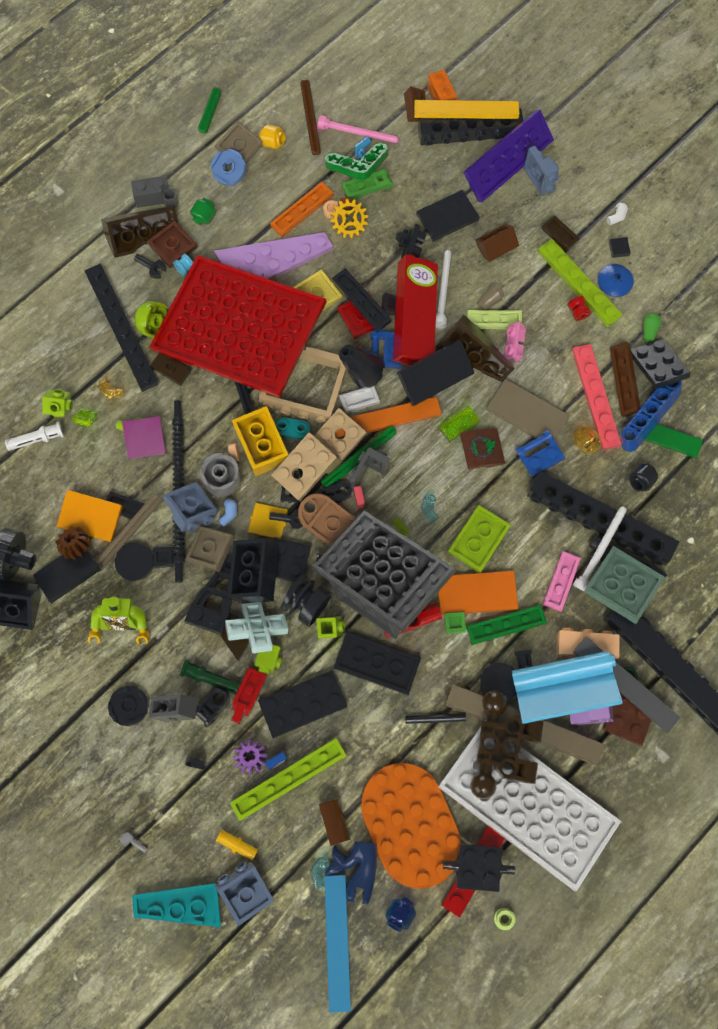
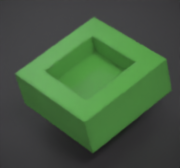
(455, 623)

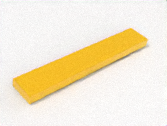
(466, 109)

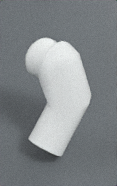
(621, 212)

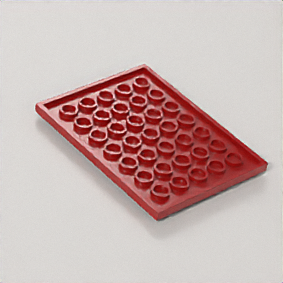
(238, 325)

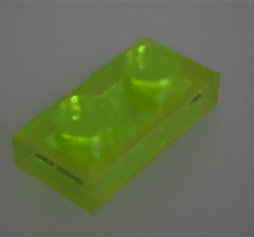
(459, 423)

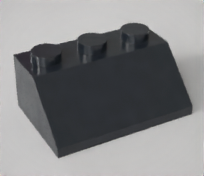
(18, 604)

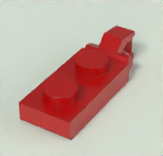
(247, 694)

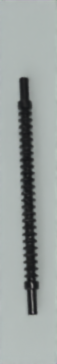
(178, 422)

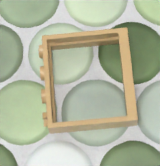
(304, 411)

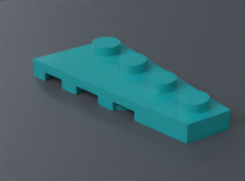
(184, 905)

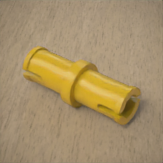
(236, 845)

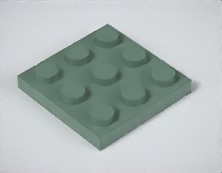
(624, 584)

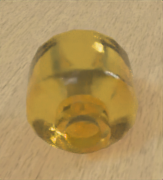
(587, 439)

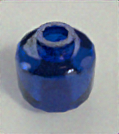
(400, 914)

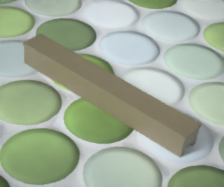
(552, 735)

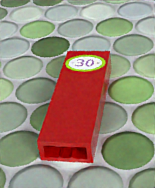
(415, 309)

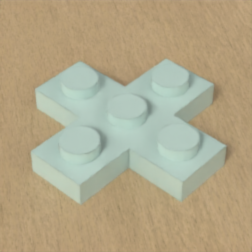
(256, 627)

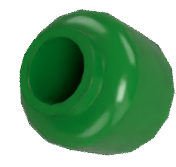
(203, 211)

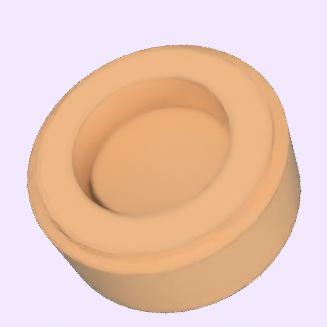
(328, 208)
(234, 451)

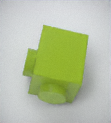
(330, 626)
(269, 661)

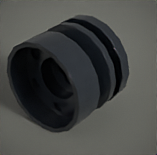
(303, 598)

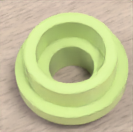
(511, 919)

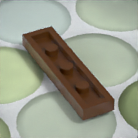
(625, 379)

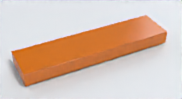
(302, 209)

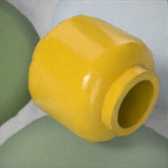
(272, 137)

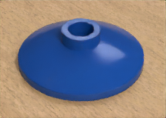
(613, 286)

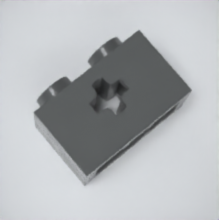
(173, 708)

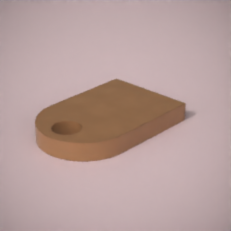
(327, 520)

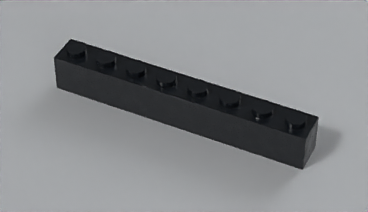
(669, 665)

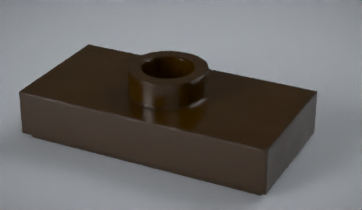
(560, 233)
(170, 368)

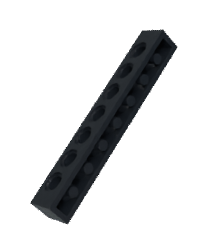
(665, 544)

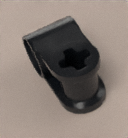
(211, 708)

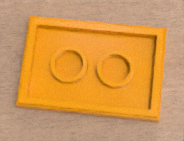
(93, 515)

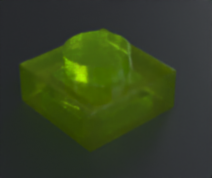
(84, 417)

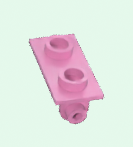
(515, 334)

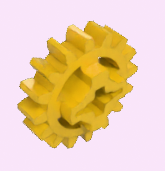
(342, 213)

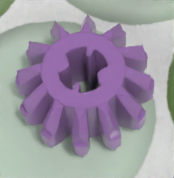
(252, 763)

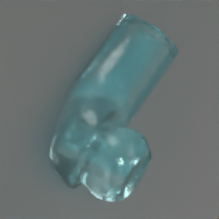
(427, 507)
(317, 871)

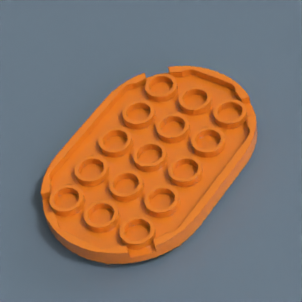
(410, 825)

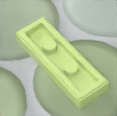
(494, 318)

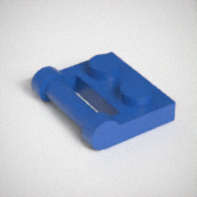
(388, 347)
(544, 458)

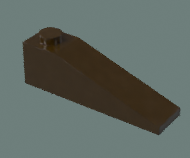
(132, 230)
(479, 349)

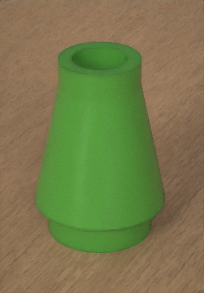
(651, 326)

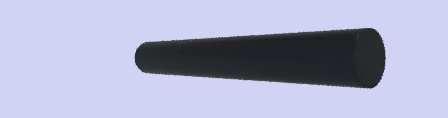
(435, 718)

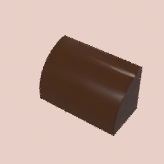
(497, 242)
(334, 822)

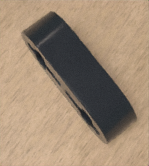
(333, 489)

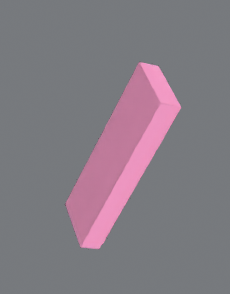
(561, 581)

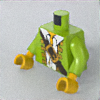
(118, 615)

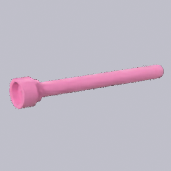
(325, 123)

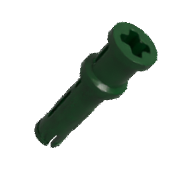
(201, 674)

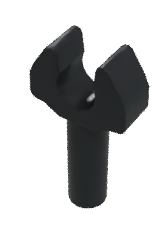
(151, 266)
(286, 518)

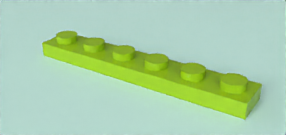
(579, 283)
(288, 779)

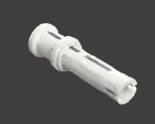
(43, 434)

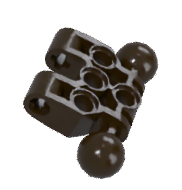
(483, 784)

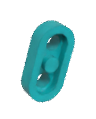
(291, 430)

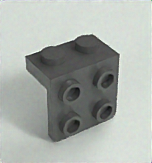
(373, 459)

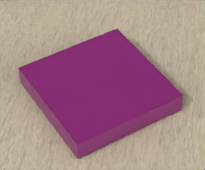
(144, 437)

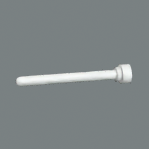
(441, 320)
(583, 581)

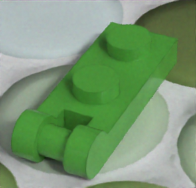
(357, 188)

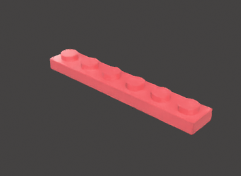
(596, 396)

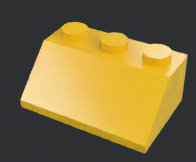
(260, 440)

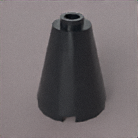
(362, 365)

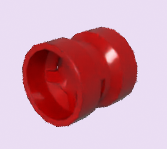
(579, 308)

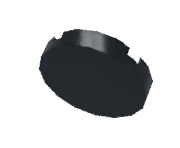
(134, 562)
(498, 677)
(128, 706)

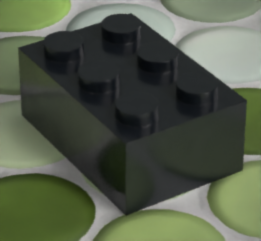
(253, 570)

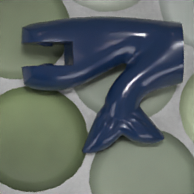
(365, 873)

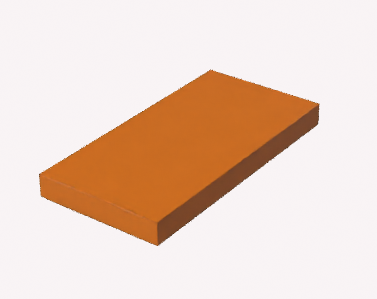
(479, 593)

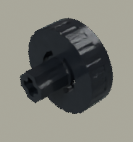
(14, 554)

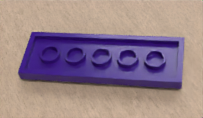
(507, 156)

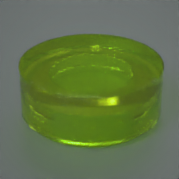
(400, 526)

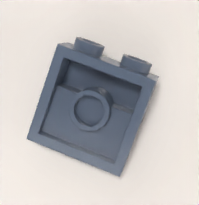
(541, 171)
(190, 507)
(243, 892)

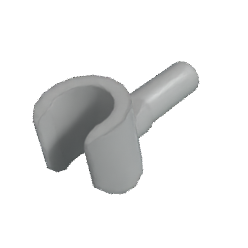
(127, 837)

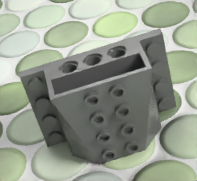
(382, 573)

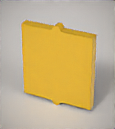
(261, 524)

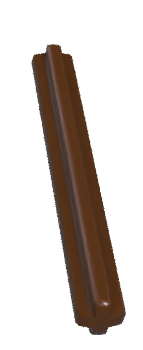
(310, 117)

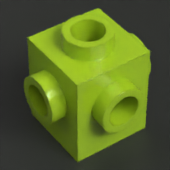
(56, 403)

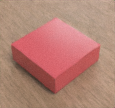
(359, 498)

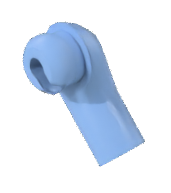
(230, 512)

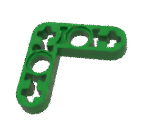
(358, 169)

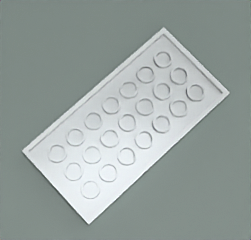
(543, 819)

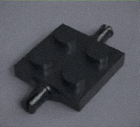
(478, 867)

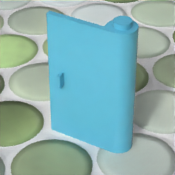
(566, 687)

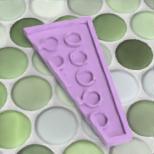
(275, 256)

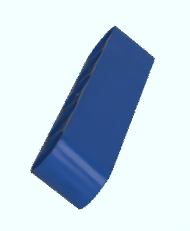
(649, 415)

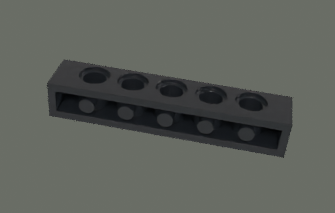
(459, 129)

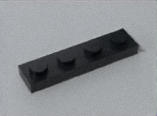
(361, 300)

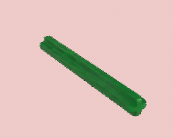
(352, 461)

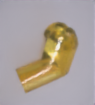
(106, 389)

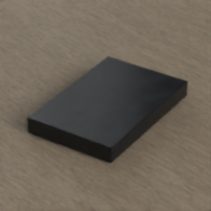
(447, 215)
(65, 575)

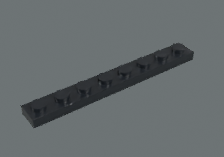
(121, 327)

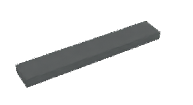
(634, 691)

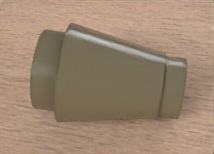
(491, 297)

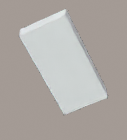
(359, 399)

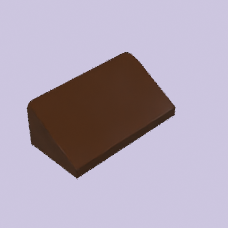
(410, 96)

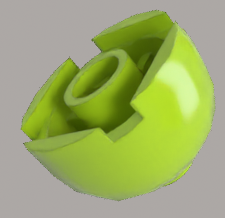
(149, 317)

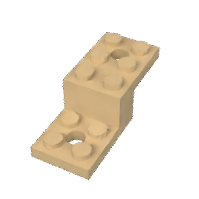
(319, 454)

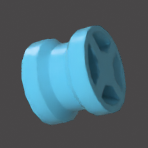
(183, 265)

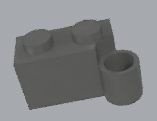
(153, 192)

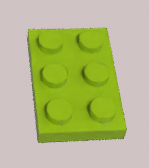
(479, 539)

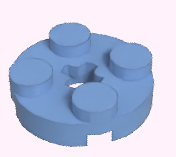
(225, 158)

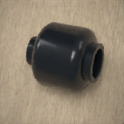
(643, 477)

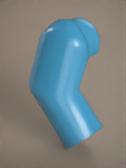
(360, 147)

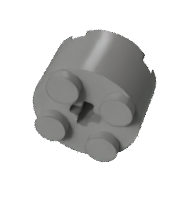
(217, 484)

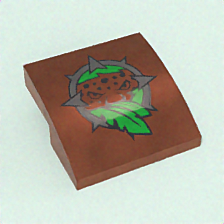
(482, 448)

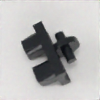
(409, 239)

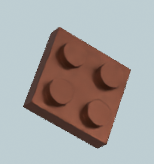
(172, 243)
(628, 722)

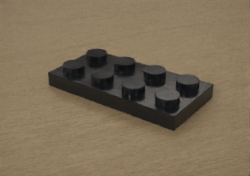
(302, 704)

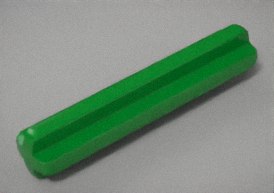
(209, 110)

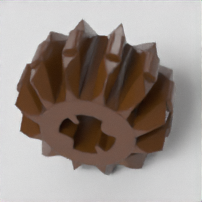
(73, 543)

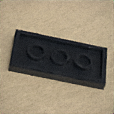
(435, 372)
(377, 663)

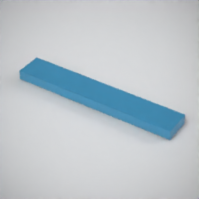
(337, 944)

